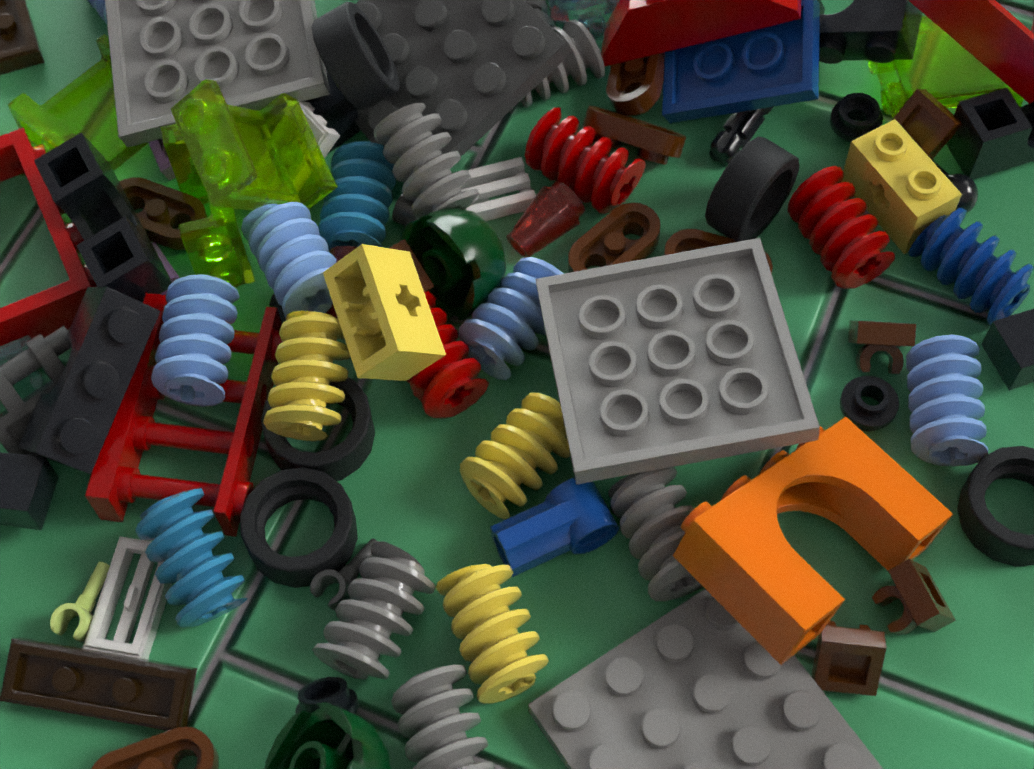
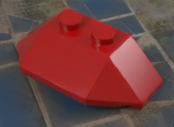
(660, 26)

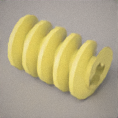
(306, 375)
(516, 453)
(491, 631)

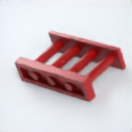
(116, 473)

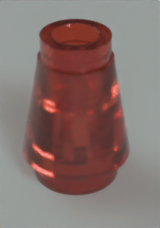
(546, 219)

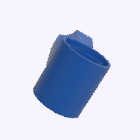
(568, 520)

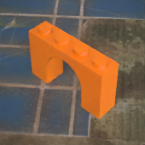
(753, 569)

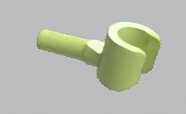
(82, 606)

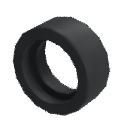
(355, 56)
(752, 190)
(342, 458)
(280, 490)
(976, 519)

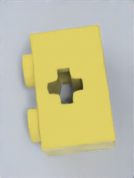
(898, 183)
(383, 313)

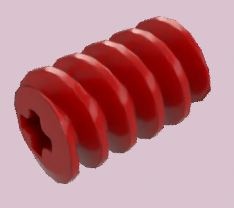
(579, 165)
(840, 228)
(451, 382)

